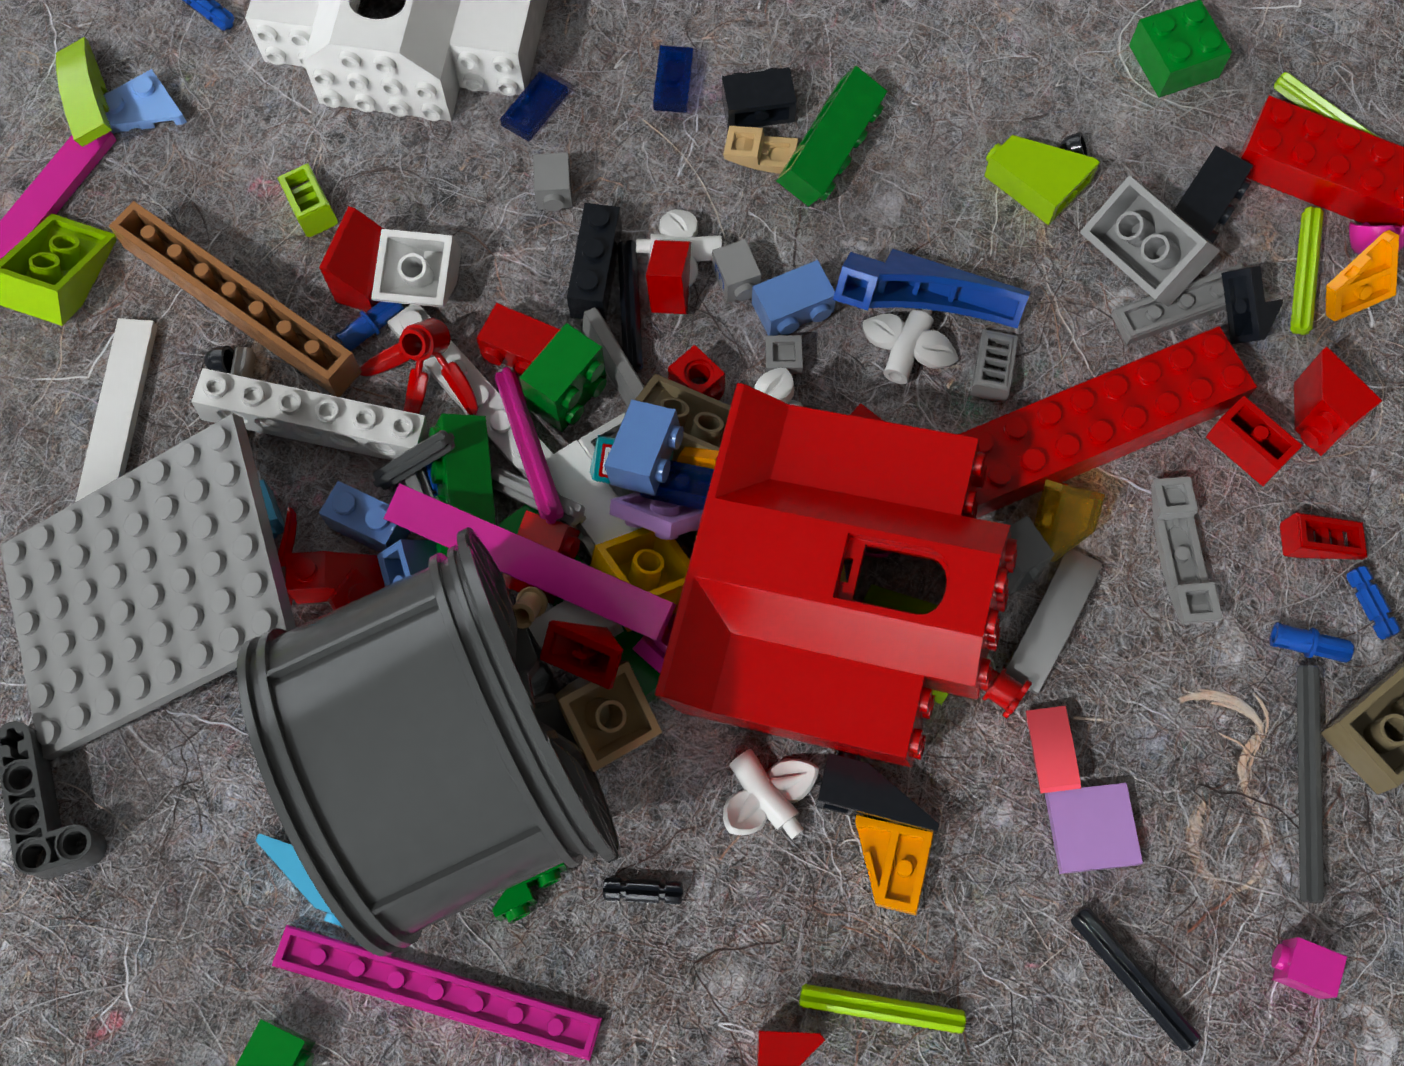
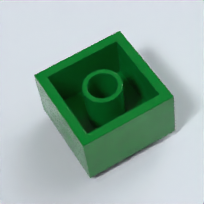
(1179, 48)
(564, 378)

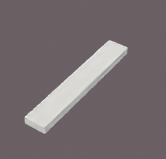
(118, 404)

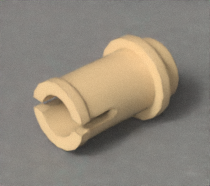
(529, 604)

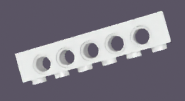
(308, 415)

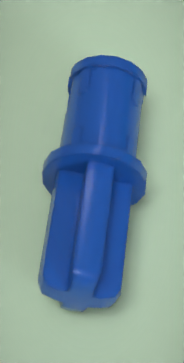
(368, 324)
(1311, 643)

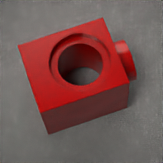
(697, 364)

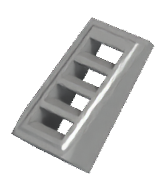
(987, 388)

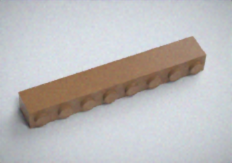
(236, 299)

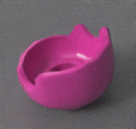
(1363, 235)

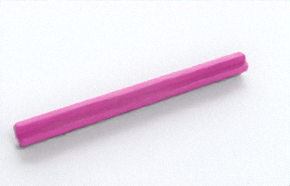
(529, 446)

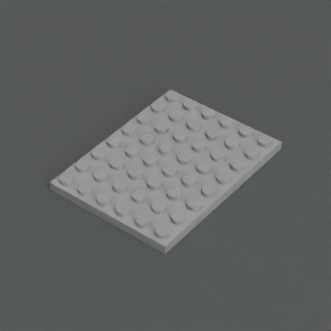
(144, 588)

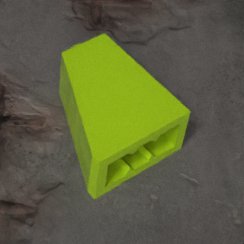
(1039, 175)

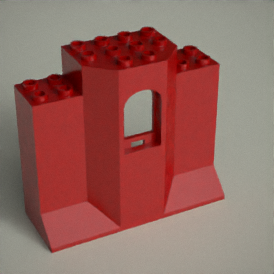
(762, 612)

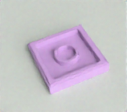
(1093, 828)

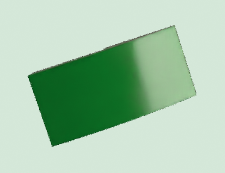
(516, 900)

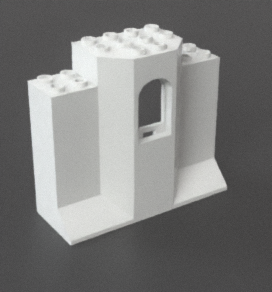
(402, 61)

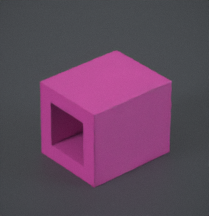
(1308, 967)

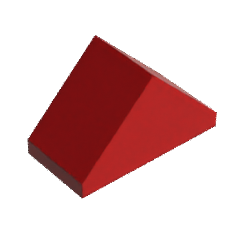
(669, 277)
(583, 651)
(786, 1048)

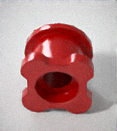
(1005, 691)

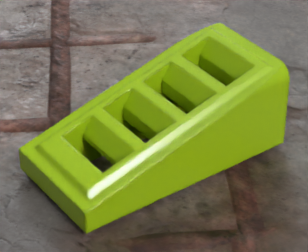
(308, 200)

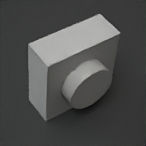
(784, 352)

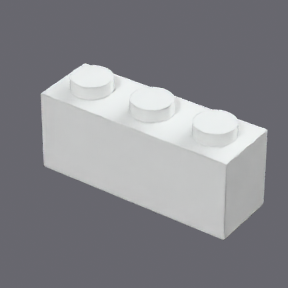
(573, 481)

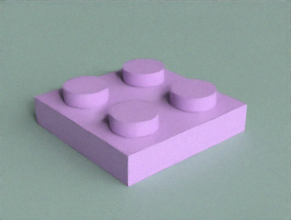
(657, 516)

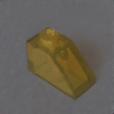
(1067, 515)

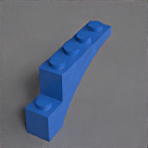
(927, 285)

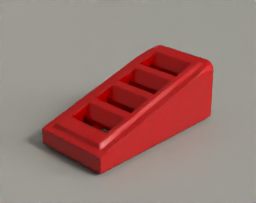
(1299, 542)

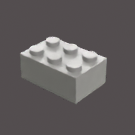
(1149, 241)

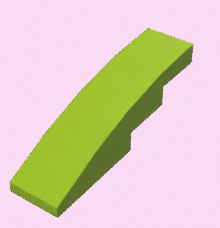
(82, 92)

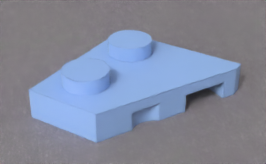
(141, 104)

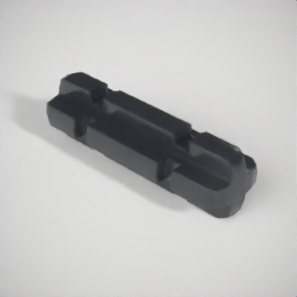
(642, 890)

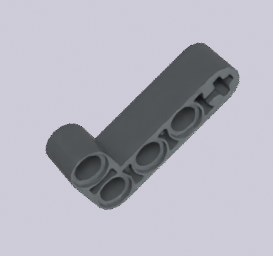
(39, 796)

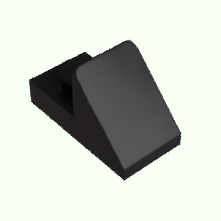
(1246, 308)

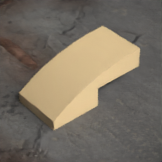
(754, 150)

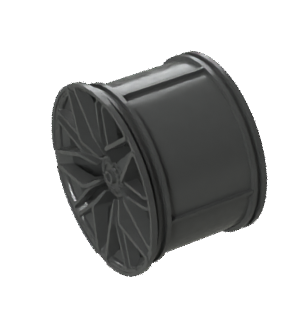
(420, 750)

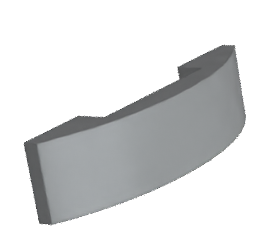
(1181, 552)
(1053, 619)

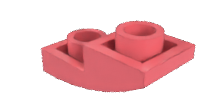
(1053, 749)

